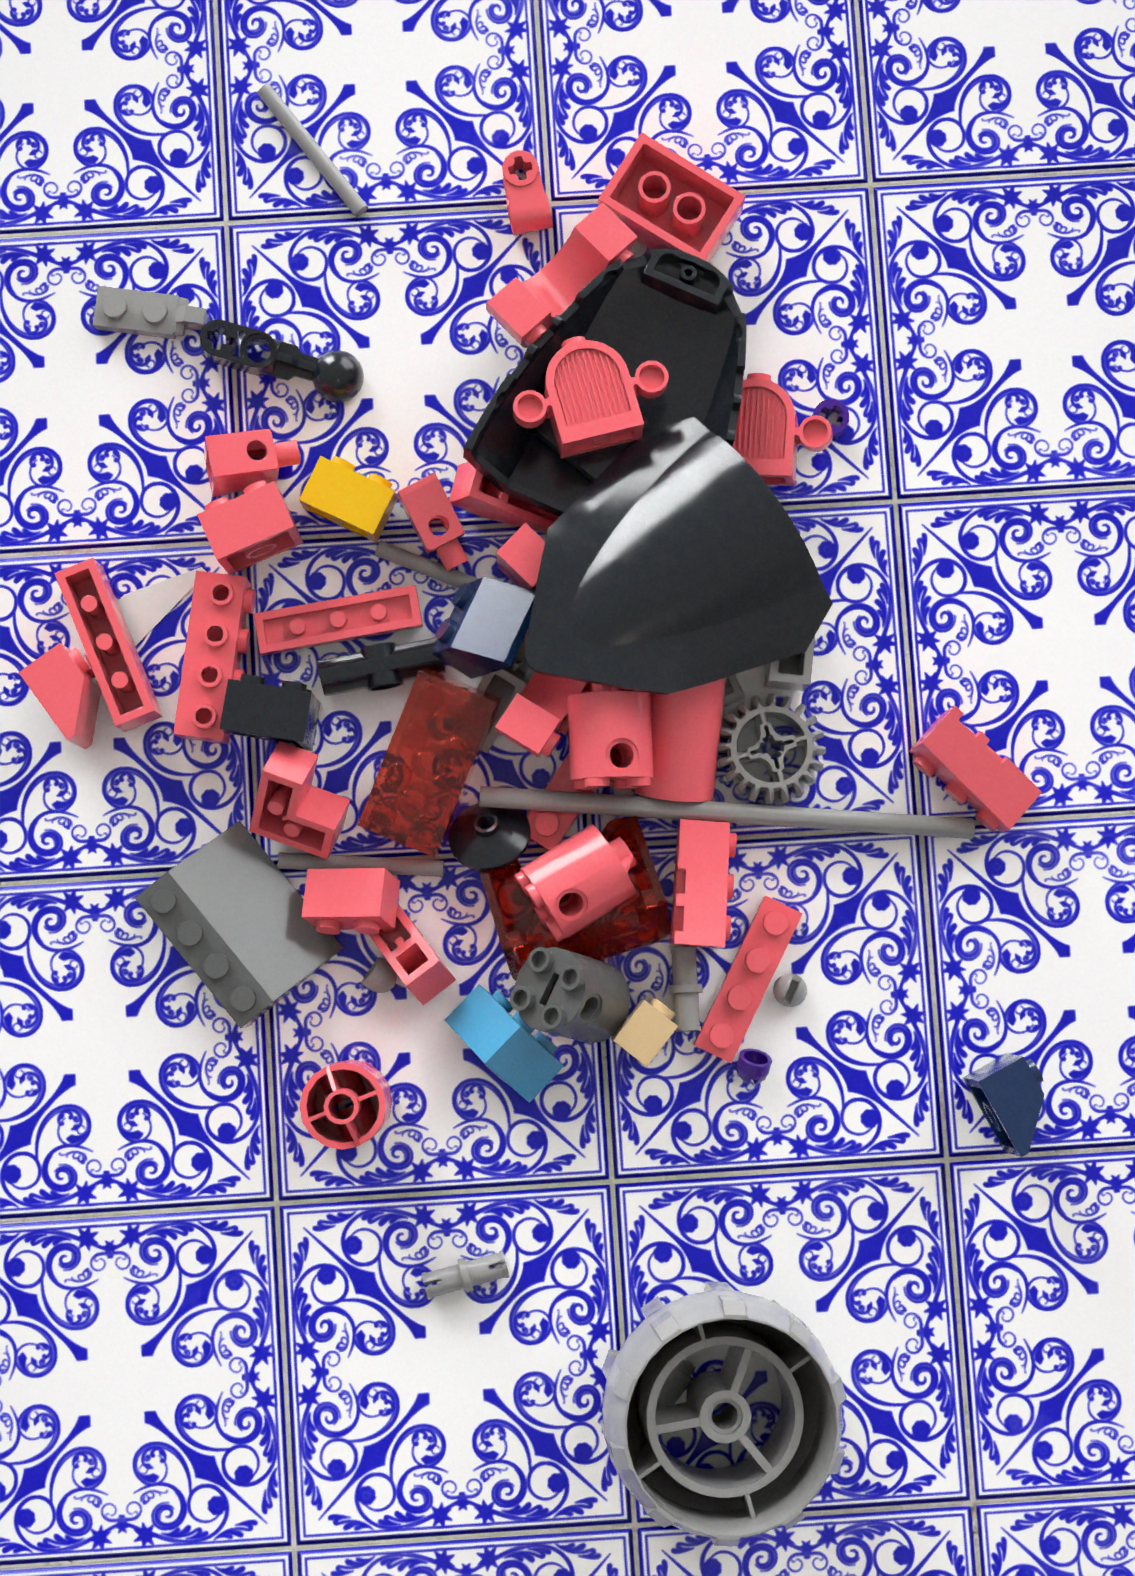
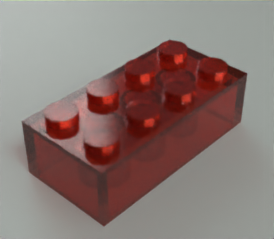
(429, 761)

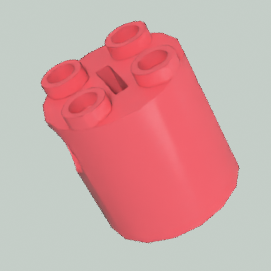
(606, 725)
(578, 881)
(352, 1124)

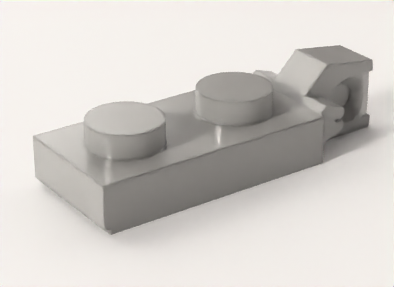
(146, 313)

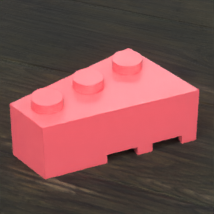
(974, 772)
(702, 884)

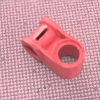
(526, 198)

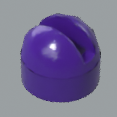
(753, 1065)

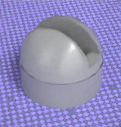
(380, 977)
(782, 985)

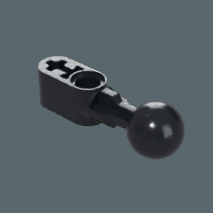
(334, 375)

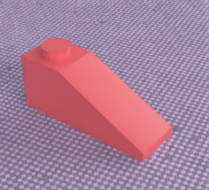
(479, 496)
(413, 958)

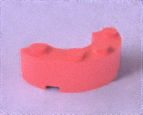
(530, 305)
(540, 713)

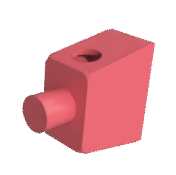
(231, 462)
(428, 501)

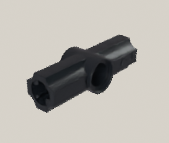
(378, 667)

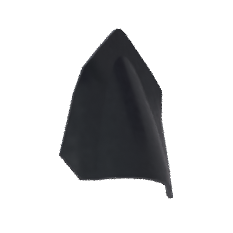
(673, 571)

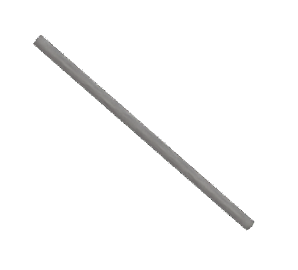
(727, 812)

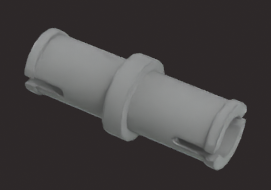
(685, 989)
(465, 1275)

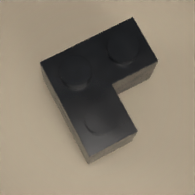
(270, 711)

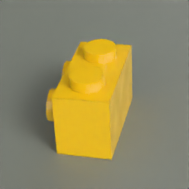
(349, 497)

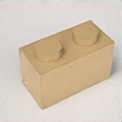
(646, 1030)

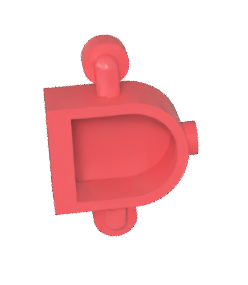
(590, 397)
(770, 431)

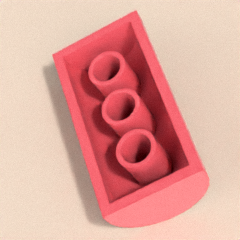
(686, 743)

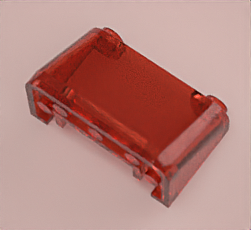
(628, 927)

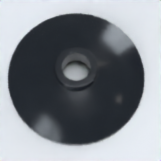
(490, 847)

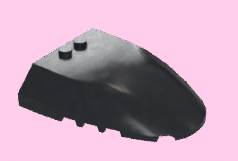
(646, 309)

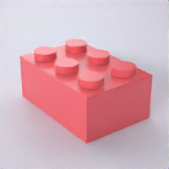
(671, 201)

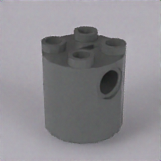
(571, 995)

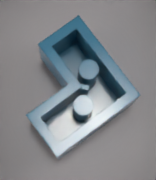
(505, 1042)

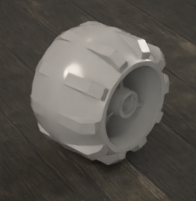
(778, 1476)

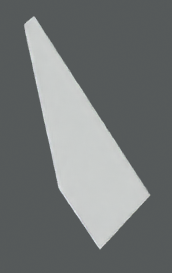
(149, 605)

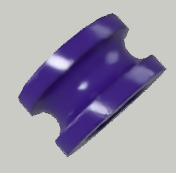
(830, 405)

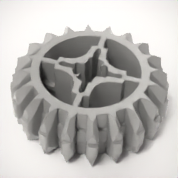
(774, 768)

